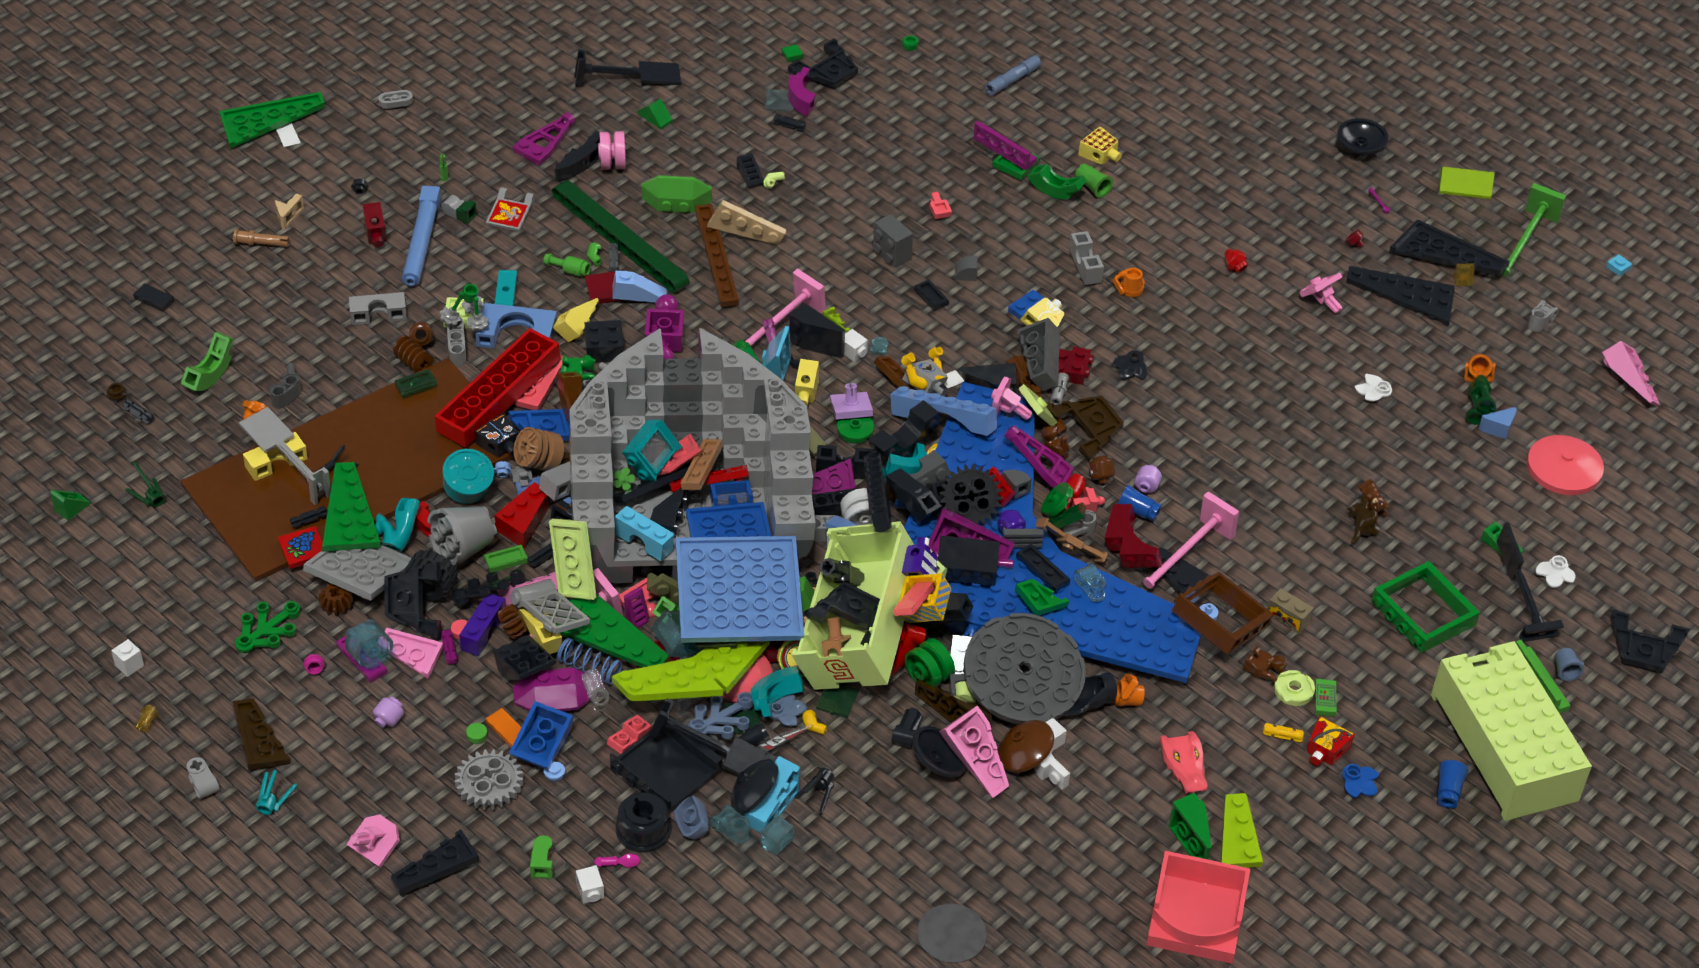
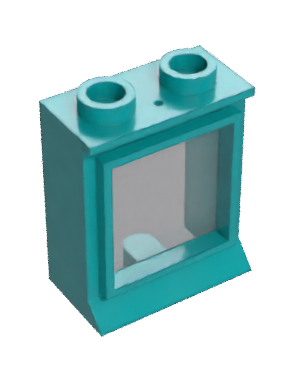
(651, 449)

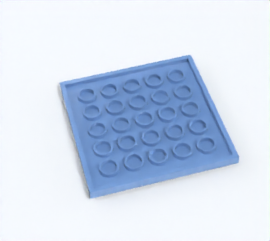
(739, 589)

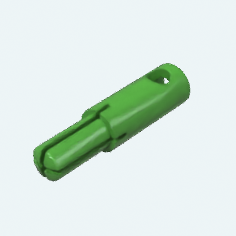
(443, 168)

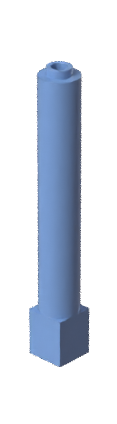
(428, 207)

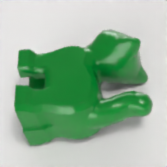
(578, 364)

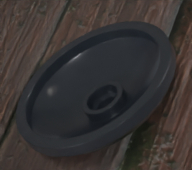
(1362, 136)
(936, 753)
(753, 785)

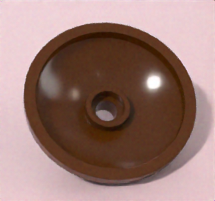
(1026, 745)

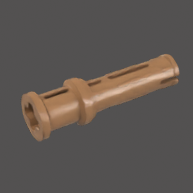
(255, 238)

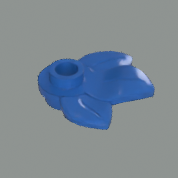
(1360, 781)

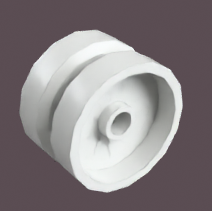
(855, 507)

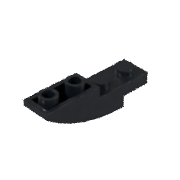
(578, 160)

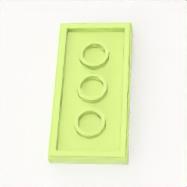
(572, 559)

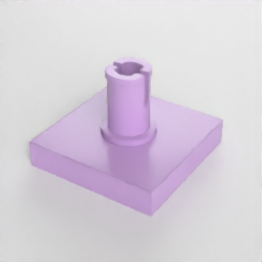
(851, 404)

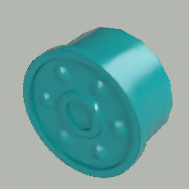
(467, 475)

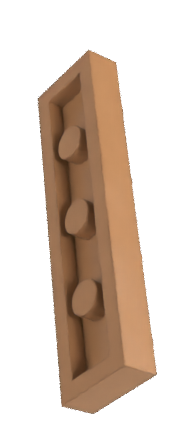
(702, 464)

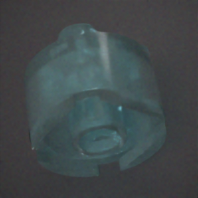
(368, 644)

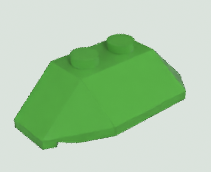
(676, 193)

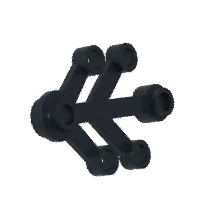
(492, 583)

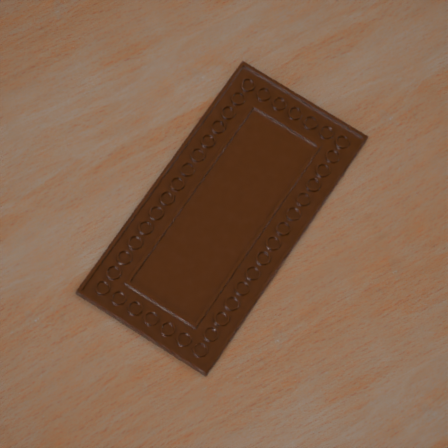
(382, 432)

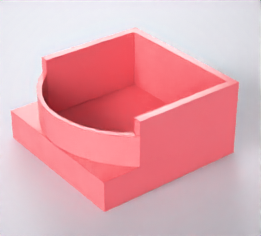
(1198, 907)

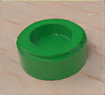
(910, 43)

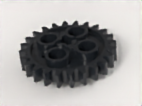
(968, 477)

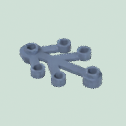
(744, 703)

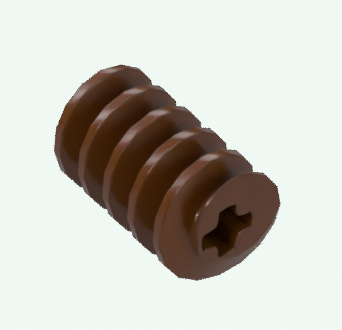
(412, 354)

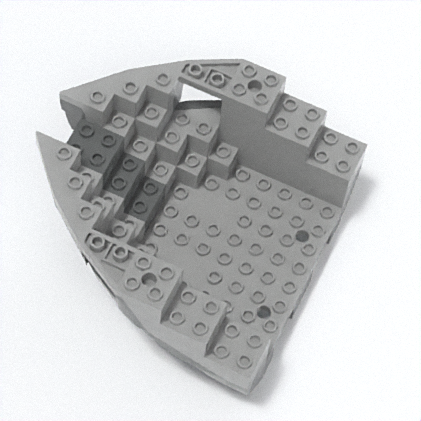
(710, 397)

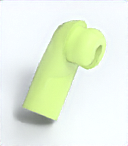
(771, 178)

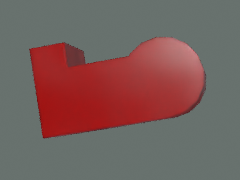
(422, 518)

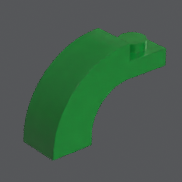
(1054, 185)

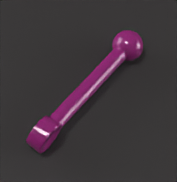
(1371, 190)

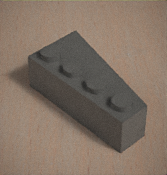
(1042, 352)

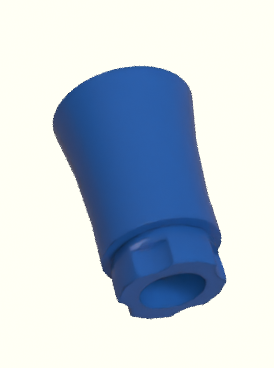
(1142, 505)
(1451, 782)

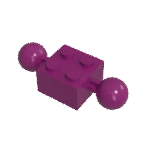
(670, 321)

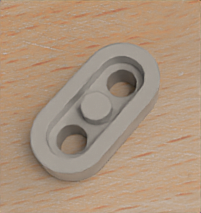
(395, 99)

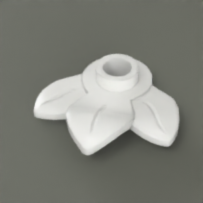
(1374, 388)
(1556, 571)

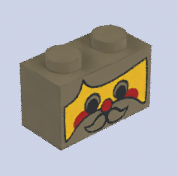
(1290, 611)

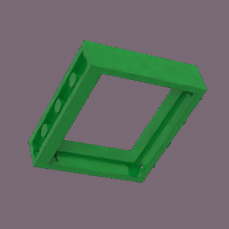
(1444, 589)

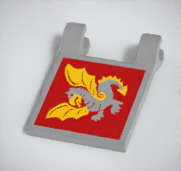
(509, 213)

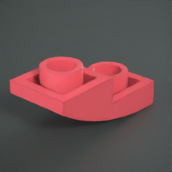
(631, 732)

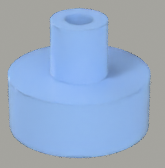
(1210, 610)

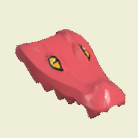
(1186, 760)

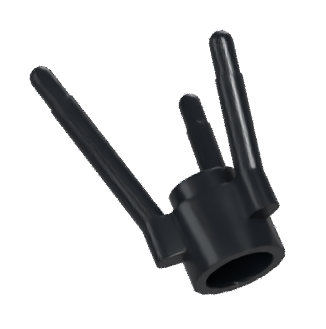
(821, 780)

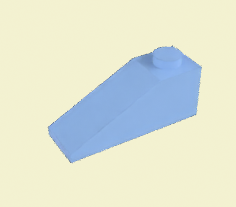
(635, 287)

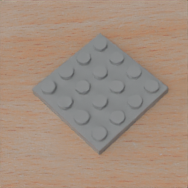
(357, 569)

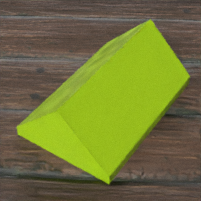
(1466, 182)

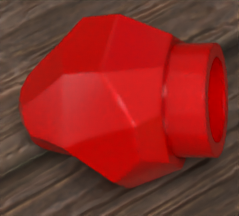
(1236, 260)

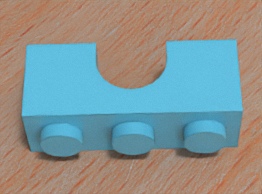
(656, 538)

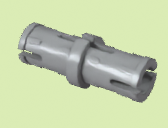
(1057, 394)

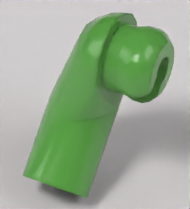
(592, 253)

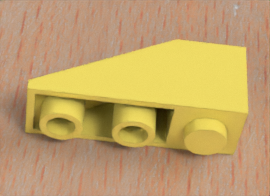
(571, 323)
(548, 640)

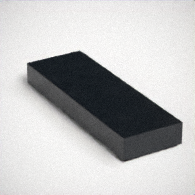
(1043, 568)

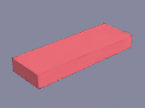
(914, 599)

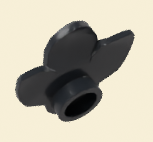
(1131, 367)

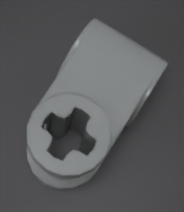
(1542, 316)
(201, 778)

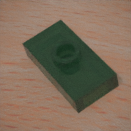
(415, 383)

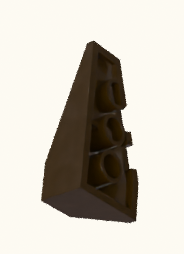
(946, 703)

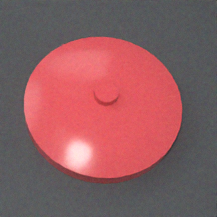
(1565, 465)

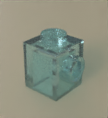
(777, 835)

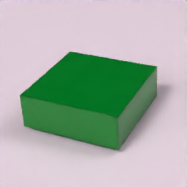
(792, 53)

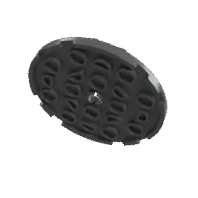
(1028, 640)

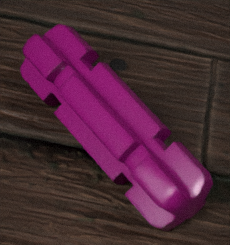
(771, 332)
(449, 647)

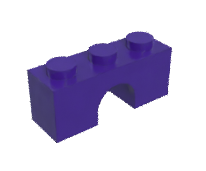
(475, 633)

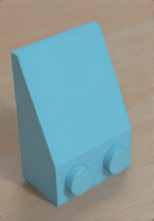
(778, 354)

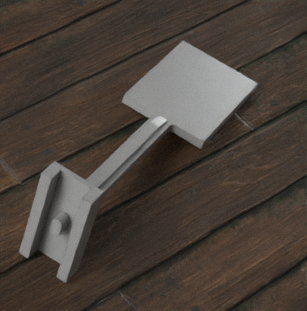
(271, 432)

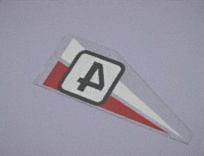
(779, 739)

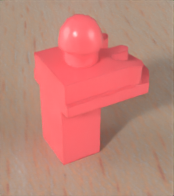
(1089, 499)

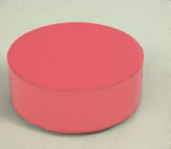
(457, 627)

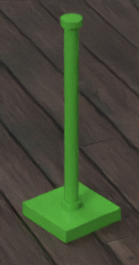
(1542, 203)

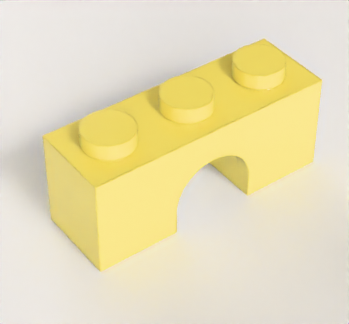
(259, 463)

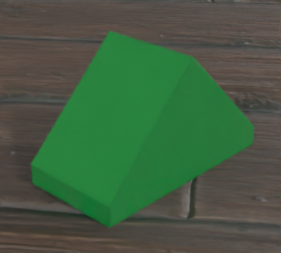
(656, 114)
(68, 503)

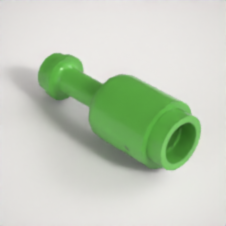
(570, 265)

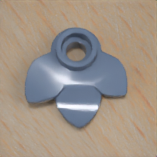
(786, 710)

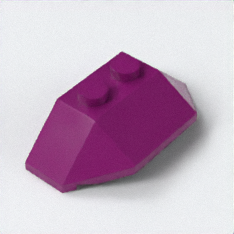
(555, 688)

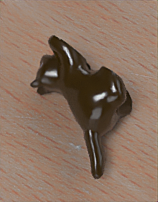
(1365, 519)

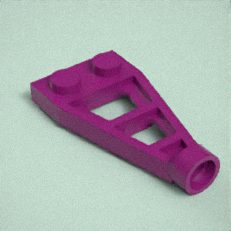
(536, 153)
(1060, 469)

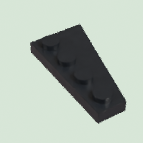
(444, 860)

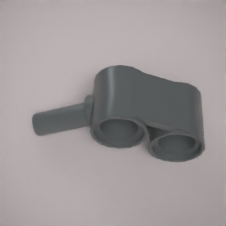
(284, 393)

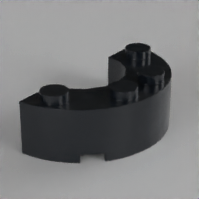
(916, 429)

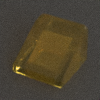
(1464, 274)

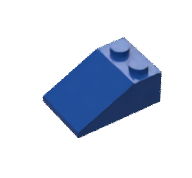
(542, 735)

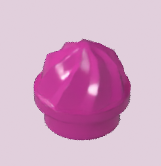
(314, 664)

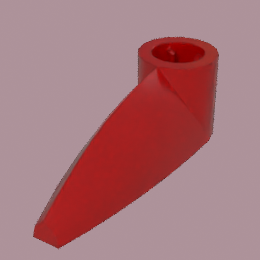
(909, 639)

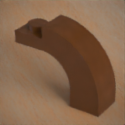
(569, 390)

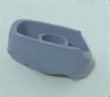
(692, 818)

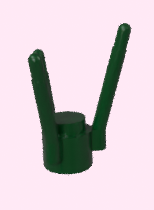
(154, 495)

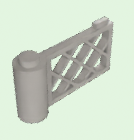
(542, 594)

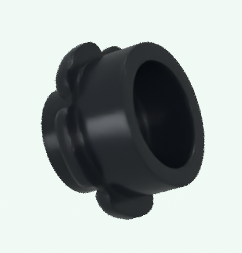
(359, 186)

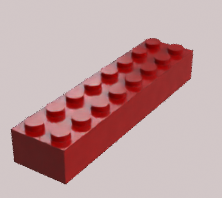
(497, 386)

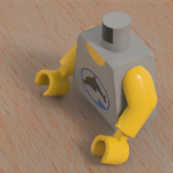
(926, 374)

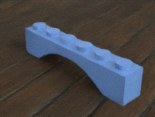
(976, 417)

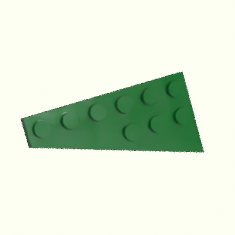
(257, 119)
(348, 516)
(614, 634)

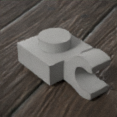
(521, 475)

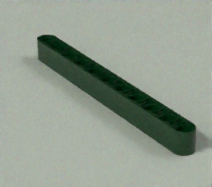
(616, 232)

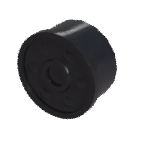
(643, 823)

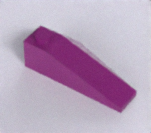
(958, 526)

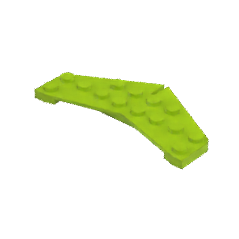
(698, 676)

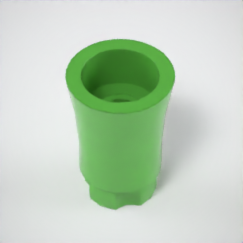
(1096, 181)

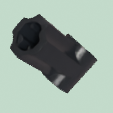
(906, 729)

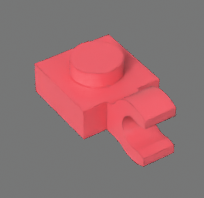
(939, 207)

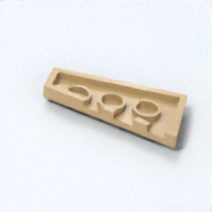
(743, 223)

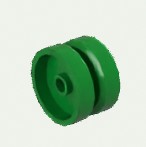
(930, 662)

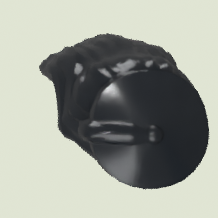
(1095, 693)

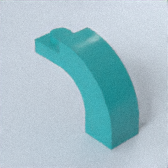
(908, 464)
(775, 686)

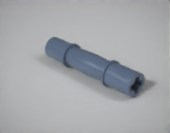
(1013, 75)

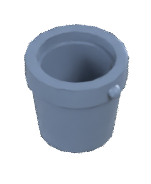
(1568, 664)

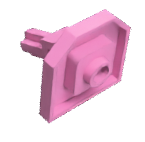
(1323, 291)
(1008, 401)
(375, 839)

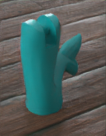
(405, 518)

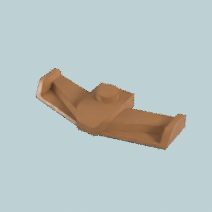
(1070, 542)

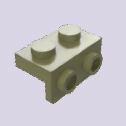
(663, 586)

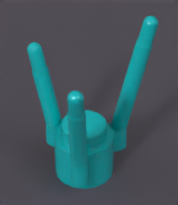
(267, 801)

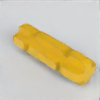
(1283, 732)

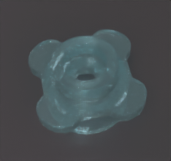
(879, 345)

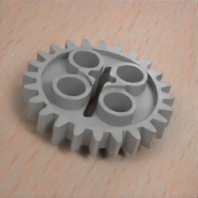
(483, 779)

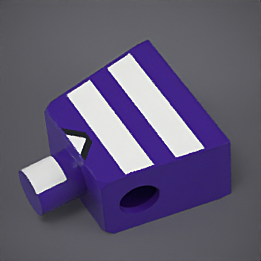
(919, 559)

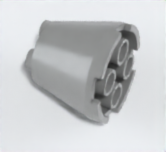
(460, 532)

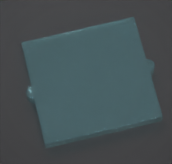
(778, 101)

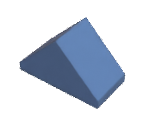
(1498, 423)

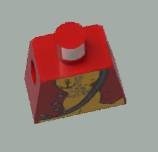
(1328, 742)

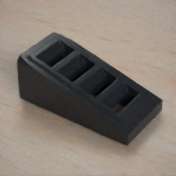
(743, 164)

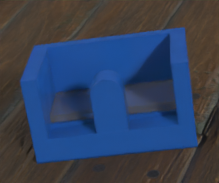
(731, 493)

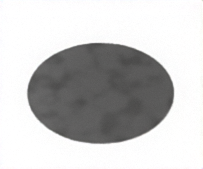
(952, 933)

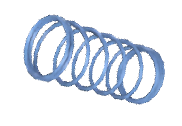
(566, 655)

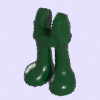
(1481, 400)

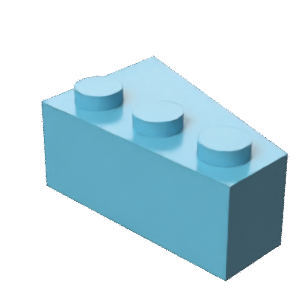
(779, 796)

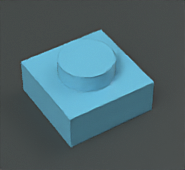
(1619, 265)

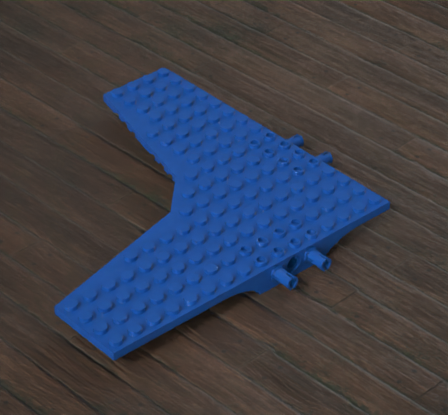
(1122, 629)

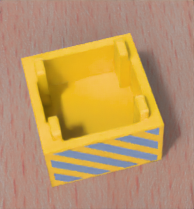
(935, 605)

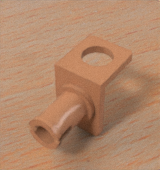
(835, 638)

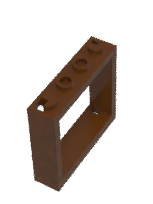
(1236, 598)

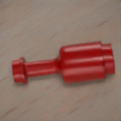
(1078, 484)

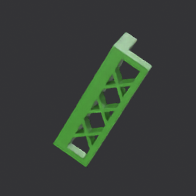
(1544, 678)

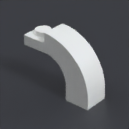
(1050, 766)

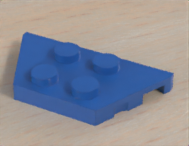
(546, 420)

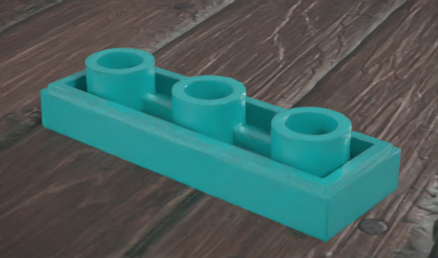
(506, 287)

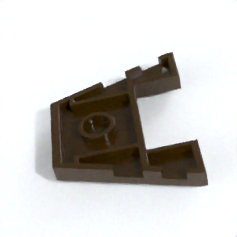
(1095, 417)

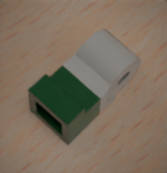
(459, 209)

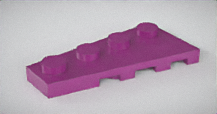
(834, 478)

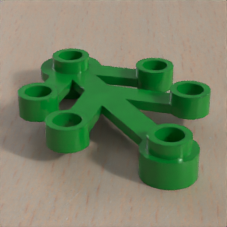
(247, 641)

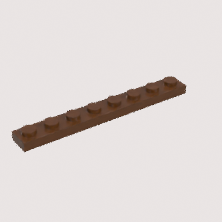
(717, 257)

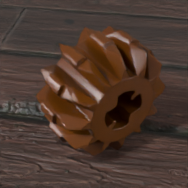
(335, 599)
(512, 621)

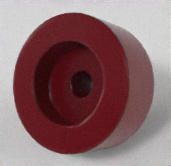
(1355, 238)

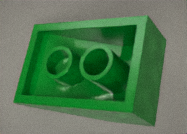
(1190, 826)

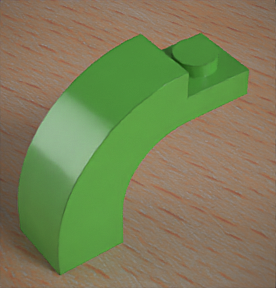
(213, 365)

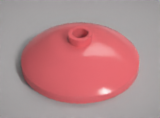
(757, 671)

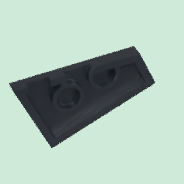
(1181, 574)

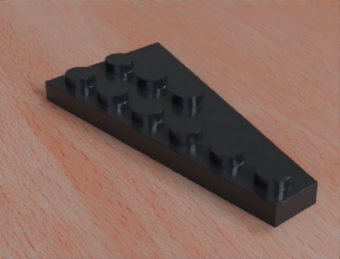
(1435, 245)
(1408, 292)

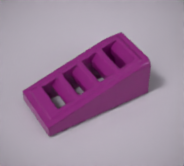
(636, 611)

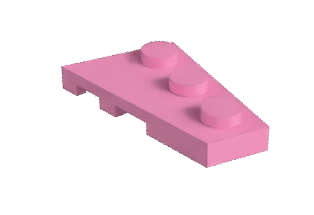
(415, 651)

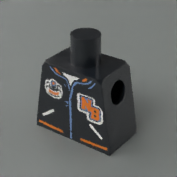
(497, 436)

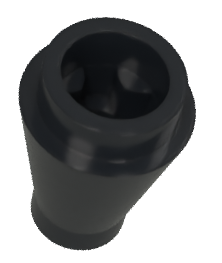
(756, 735)

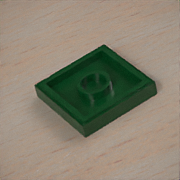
(1068, 516)

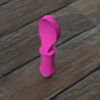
(628, 860)

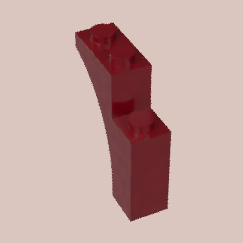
(1121, 538)

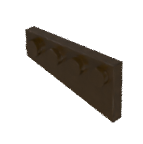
(257, 738)

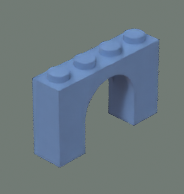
(503, 316)

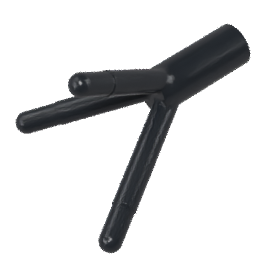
(331, 464)

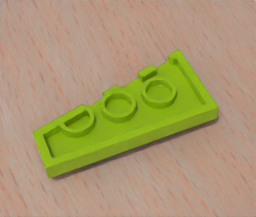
(1239, 836)

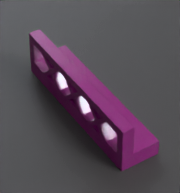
(1003, 146)

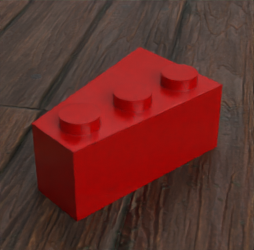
(522, 515)

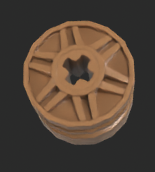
(538, 449)

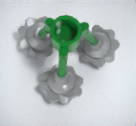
(471, 304)

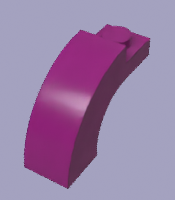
(798, 95)

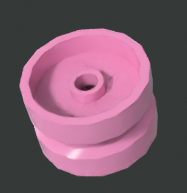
(612, 150)

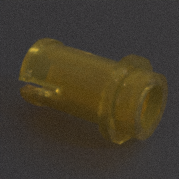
(148, 713)

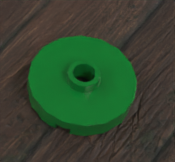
(855, 429)
(1057, 499)

